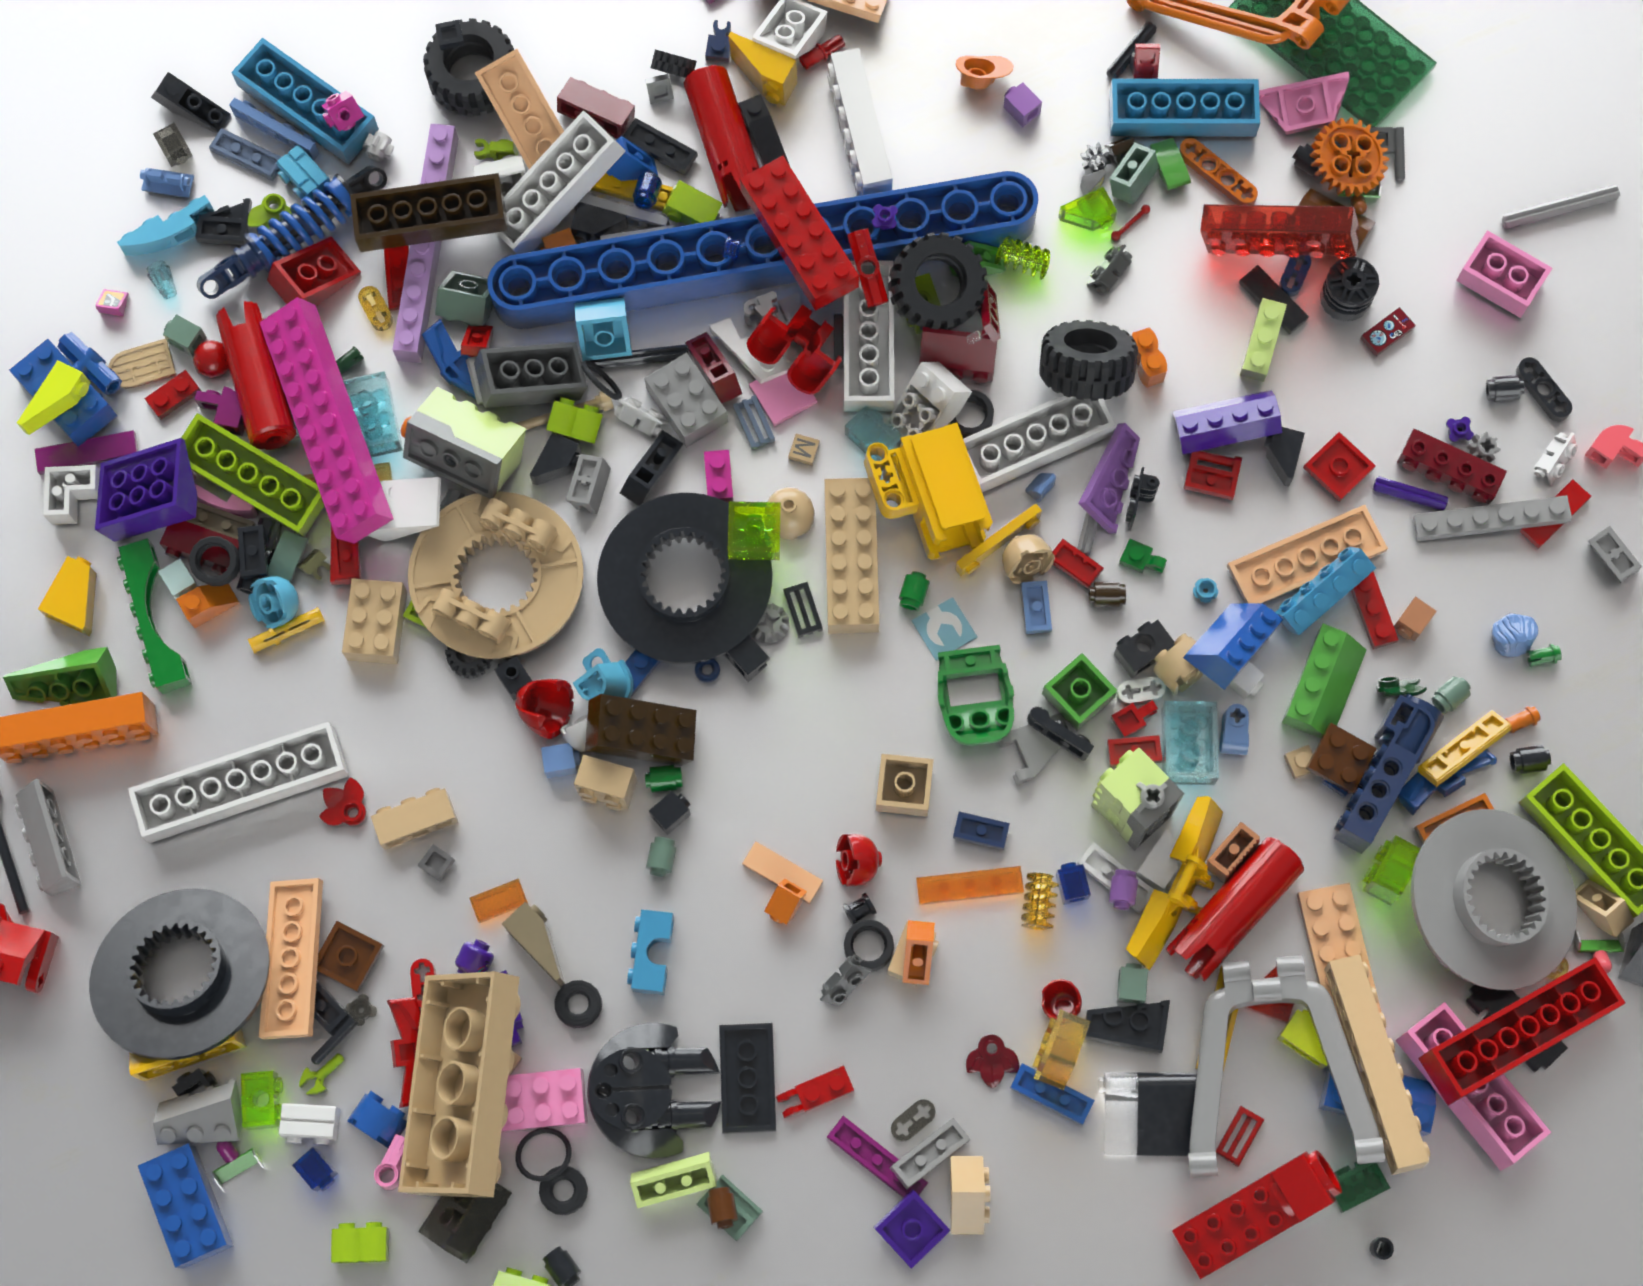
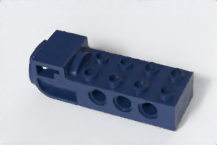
(1400, 750)

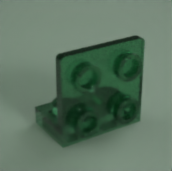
(1359, 1184)

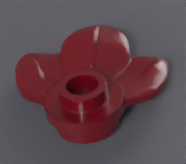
(992, 1064)

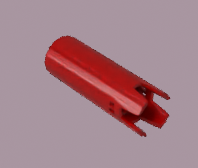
(721, 131)
(256, 381)
(1237, 907)

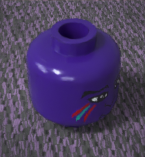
(474, 957)

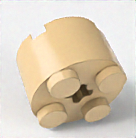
(1174, 669)

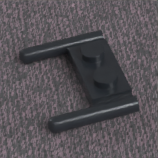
(333, 1019)

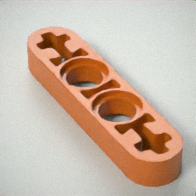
(1221, 169)

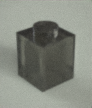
(173, 145)

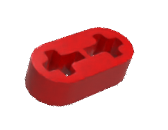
(416, 979)

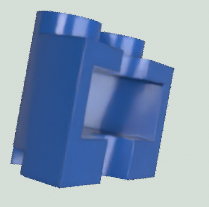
(377, 1119)

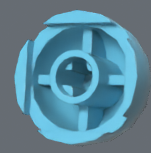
(273, 601)

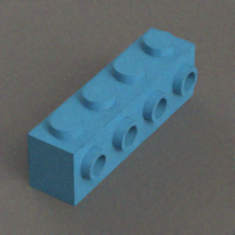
(1325, 590)

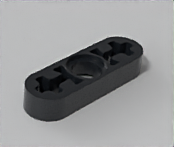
(1560, 400)

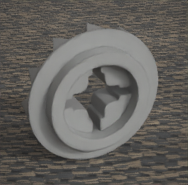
(780, 627)

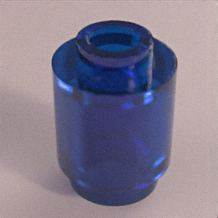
(647, 190)

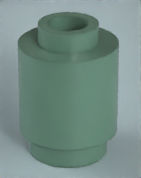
(1451, 694)
(661, 856)

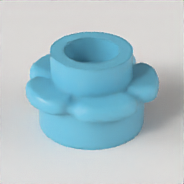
(1206, 583)

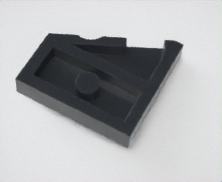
(225, 225)

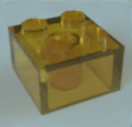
(1060, 1049)

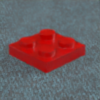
(1339, 466)

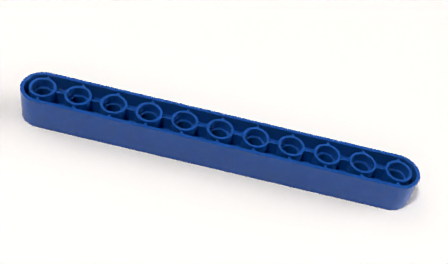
(692, 244)

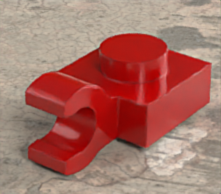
(1131, 720)

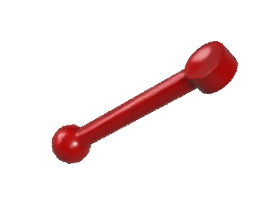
(1116, 235)

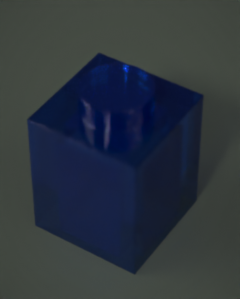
(1072, 883)
(315, 1170)

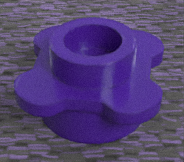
(884, 223)
(1458, 436)

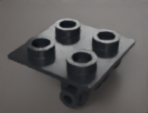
(1142, 490)

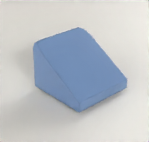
(1041, 486)

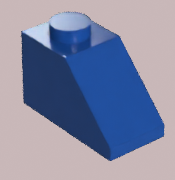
(632, 162)

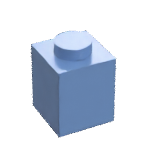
(560, 760)

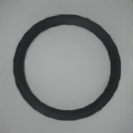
(585, 364)
(547, 1177)

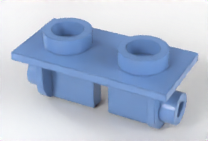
(166, 182)

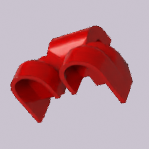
(773, 338)

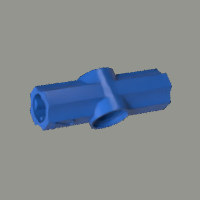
(89, 363)

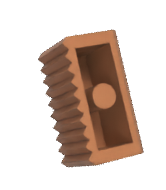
(1233, 852)

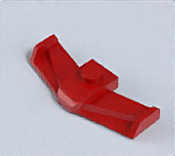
(407, 1019)

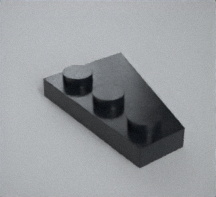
(1130, 1026)

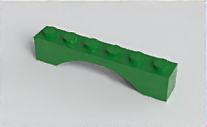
(141, 570)

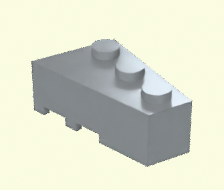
(200, 1117)

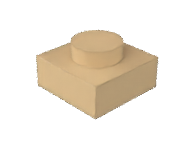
(1298, 760)

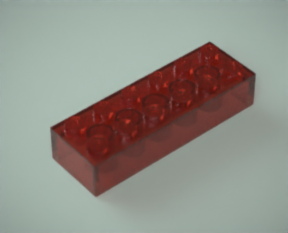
(1280, 230)

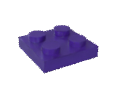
(911, 1228)

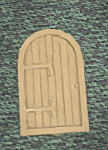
(143, 364)

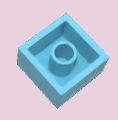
(603, 329)

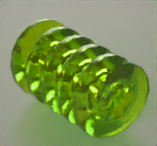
(1023, 255)

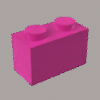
(718, 474)

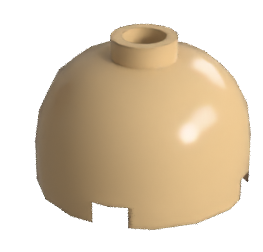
(796, 512)
(1026, 557)

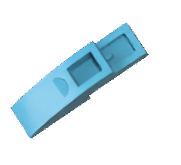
(159, 235)

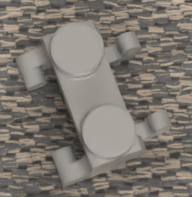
(761, 306)

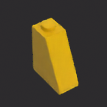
(72, 596)

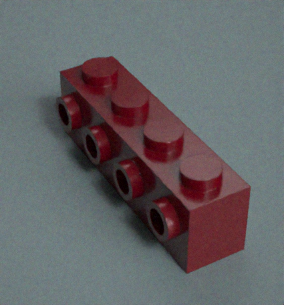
(1451, 467)

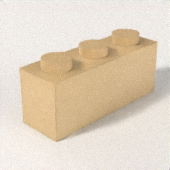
(414, 818)

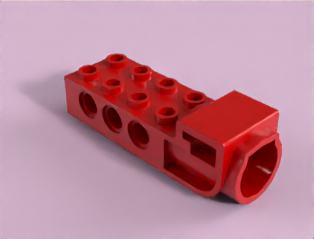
(1258, 1212)

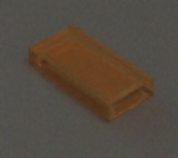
(498, 900)

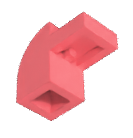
(1616, 441)

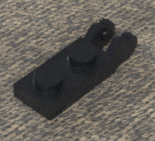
(1059, 733)

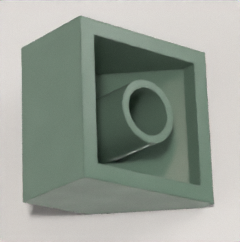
(464, 299)

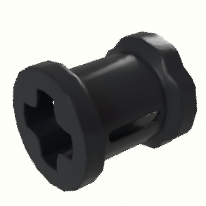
(859, 909)

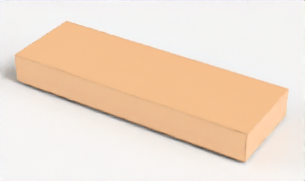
(776, 868)

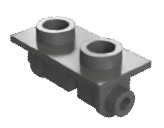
(1115, 261)
(839, 987)

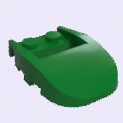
(981, 721)

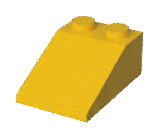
(767, 69)

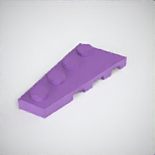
(1110, 478)

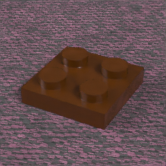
(1341, 758)
(348, 956)

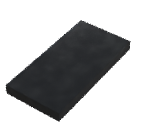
(747, 1078)

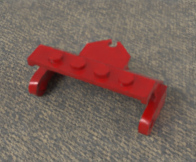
(19, 947)

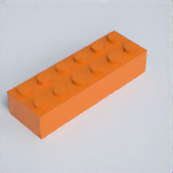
(77, 726)

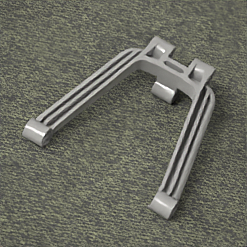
(1287, 987)

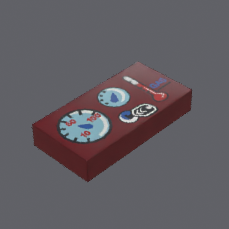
(1387, 331)

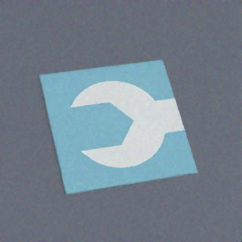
(944, 628)

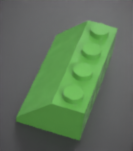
(1324, 681)

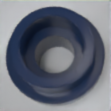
(707, 678)

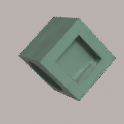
(183, 334)
(1132, 984)

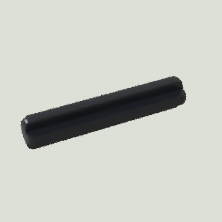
(1124, 57)

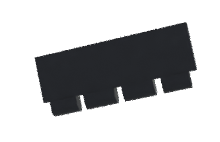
(1497, 1000)

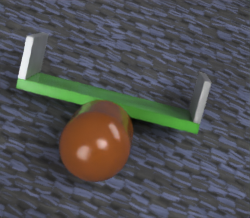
(1359, 202)

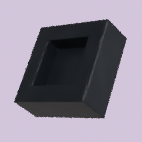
(449, 34)

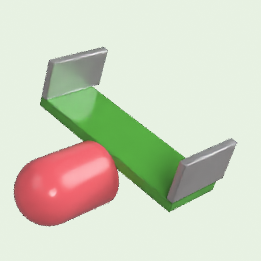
(1600, 948)

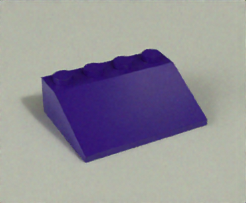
(145, 491)

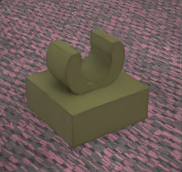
(312, 563)

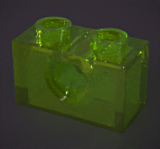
(252, 1086)

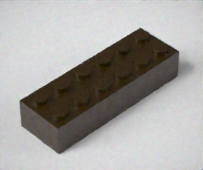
(428, 212)

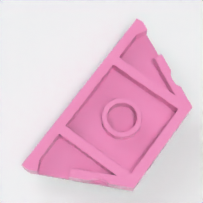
(1305, 103)

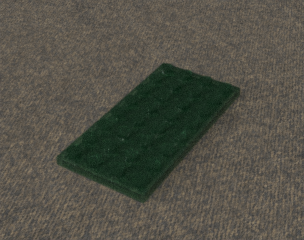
(1379, 58)

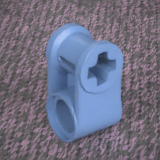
(1234, 736)

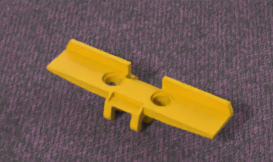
(1165, 909)

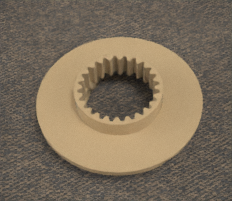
(469, 525)

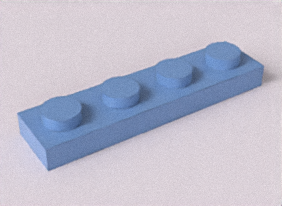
(267, 123)

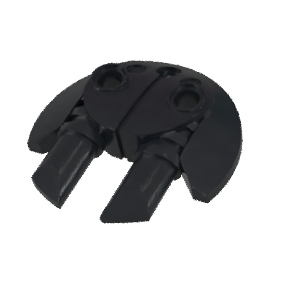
(646, 1090)

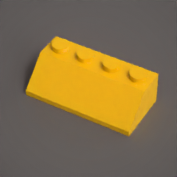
(148, 1069)

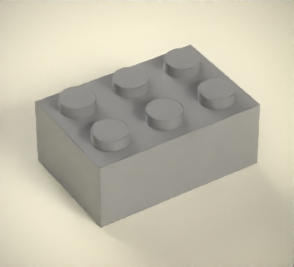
(686, 400)

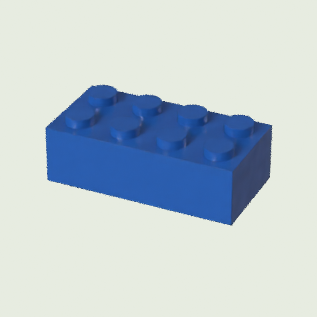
(81, 420)
(185, 1206)

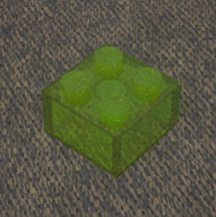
(754, 530)
(1393, 870)

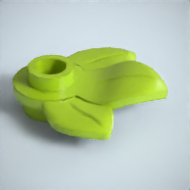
(263, 213)

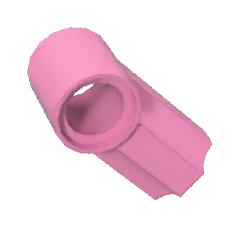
(391, 1161)

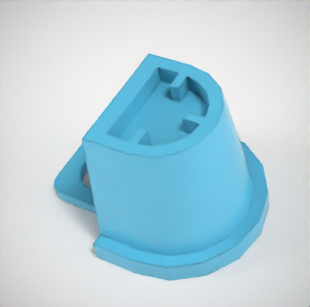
(604, 678)

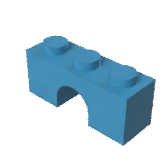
(652, 929)

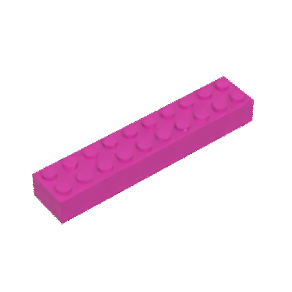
(326, 421)

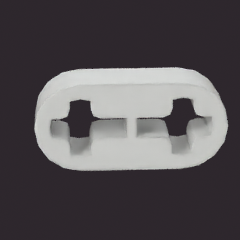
(1140, 685)

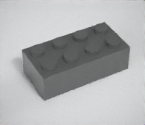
(530, 374)

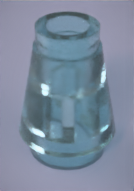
(162, 279)

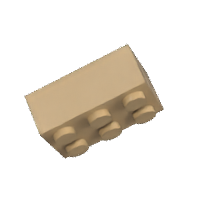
(374, 621)

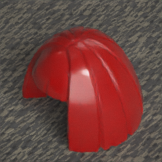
(545, 706)

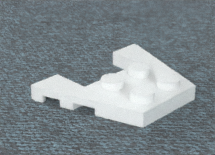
(761, 372)

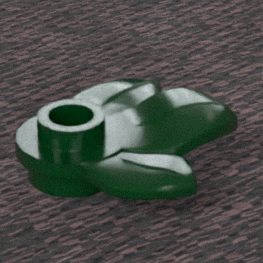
(1393, 687)

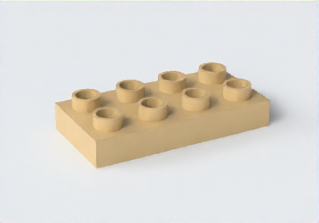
(460, 1085)

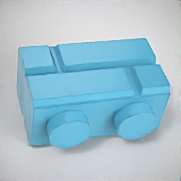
(301, 172)

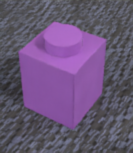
(1022, 104)

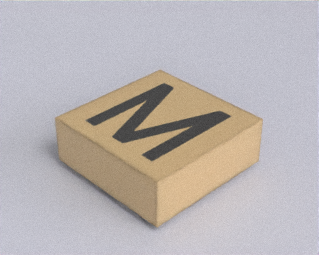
(804, 449)

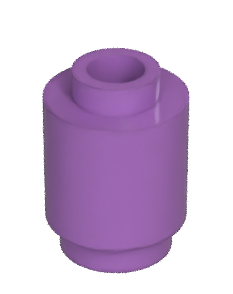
(1123, 889)

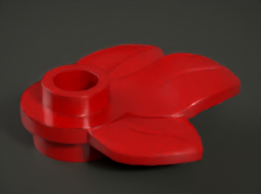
(341, 802)

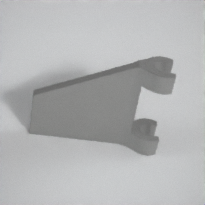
(1034, 749)

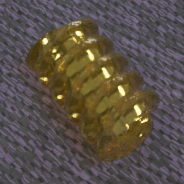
(1038, 900)

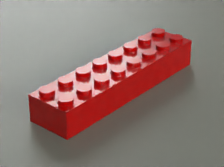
(1521, 1031)

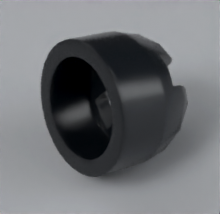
(1386, 1248)

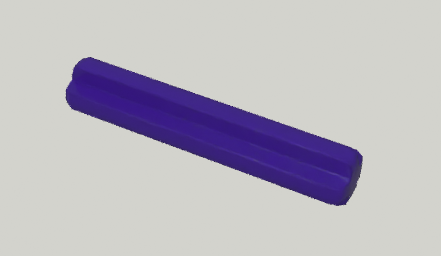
(1410, 493)

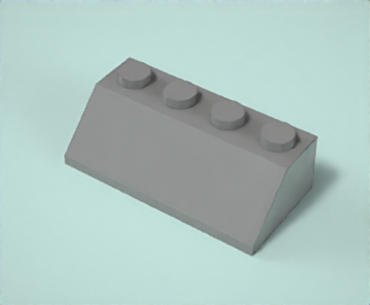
(47, 839)

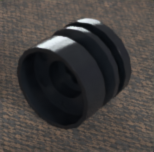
(1348, 301)

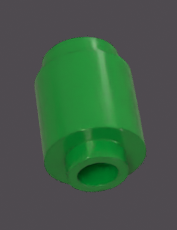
(913, 591)
(664, 778)

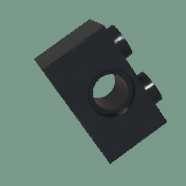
(1132, 658)

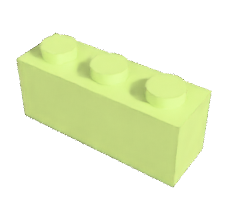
(1263, 339)
(673, 1180)

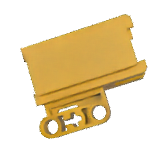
(933, 484)

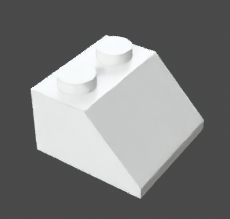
(509, 168)

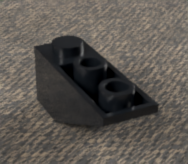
(189, 103)

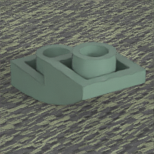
(287, 555)

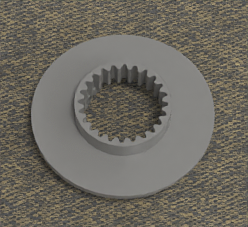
(1448, 920)

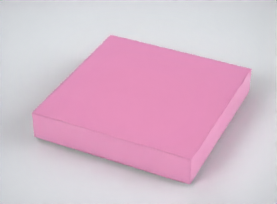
(781, 399)

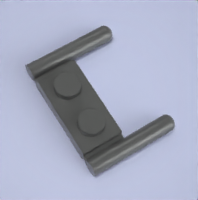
(1395, 143)

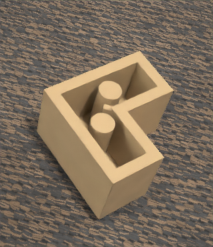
(969, 1195)

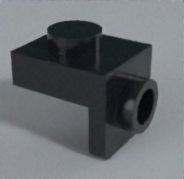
(192, 1081)

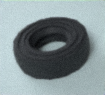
(571, 989)
(569, 1206)

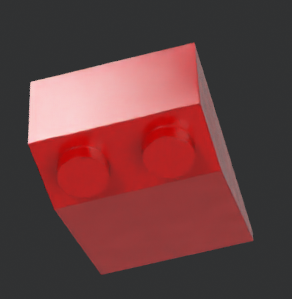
(313, 272)

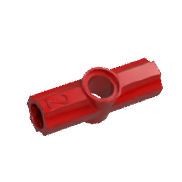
(863, 252)

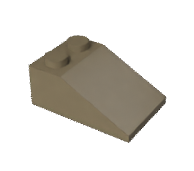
(532, 934)

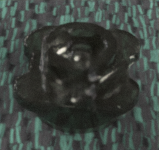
(362, 1002)

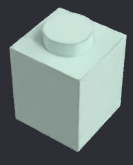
(178, 578)

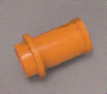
(1524, 719)

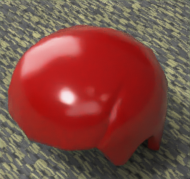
(210, 359)
(1061, 995)

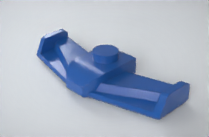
(449, 360)
(1419, 789)

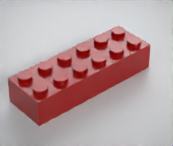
(799, 233)

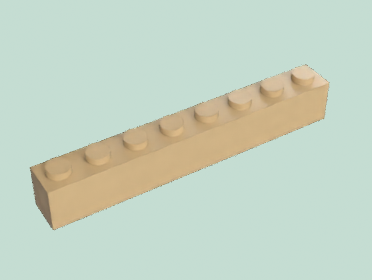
(1376, 1064)

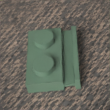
(746, 1209)

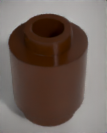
(722, 1207)

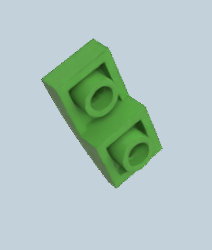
(1171, 164)

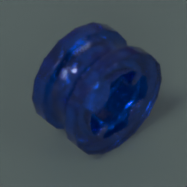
(732, 248)

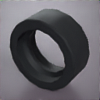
(982, 400)
(195, 560)
(876, 926)

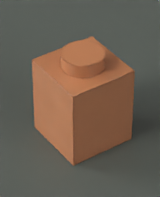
(1414, 619)

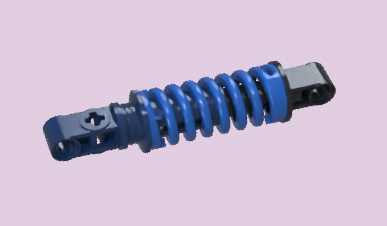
(290, 231)

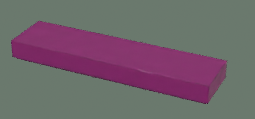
(91, 452)
(870, 1155)

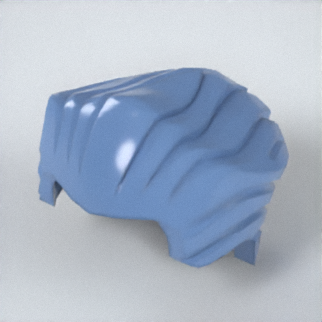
(1514, 634)

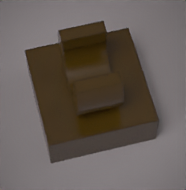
(1119, 147)

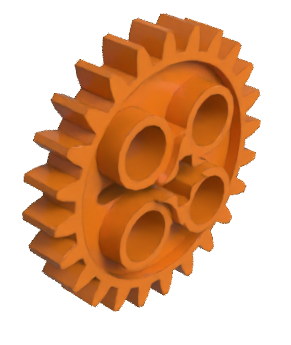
(1349, 157)

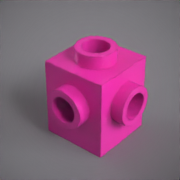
(341, 111)

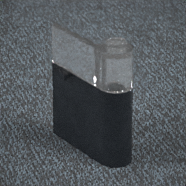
(1147, 1113)

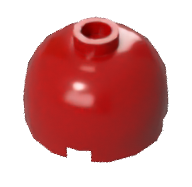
(858, 859)

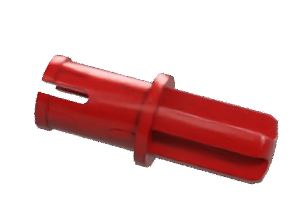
(821, 52)

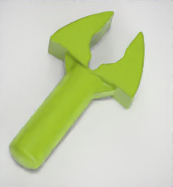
(320, 1075)

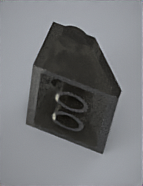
(462, 1222)

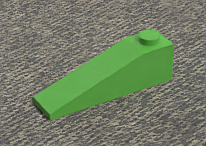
(66, 680)

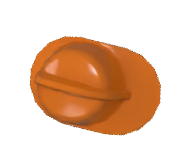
(981, 71)

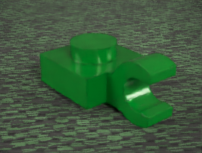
(1139, 556)

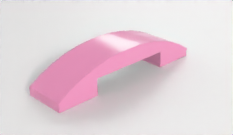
(233, 505)

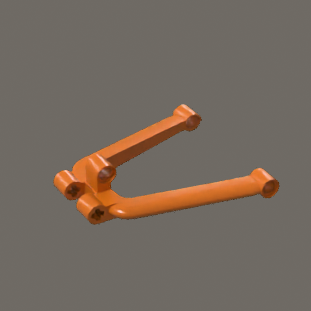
(1297, 23)

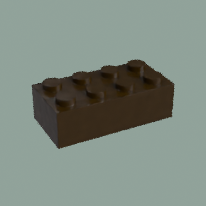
(640, 730)

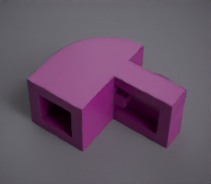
(226, 408)

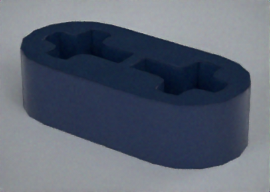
(1299, 275)

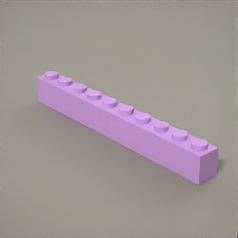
(423, 257)

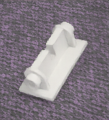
(632, 411)
(1562, 449)

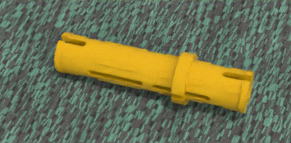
(258, 642)

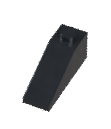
(761, 129)
(651, 468)

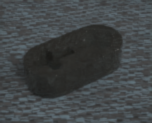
(908, 1116)

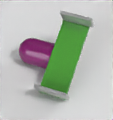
(234, 1163)

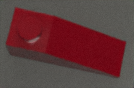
(714, 367)

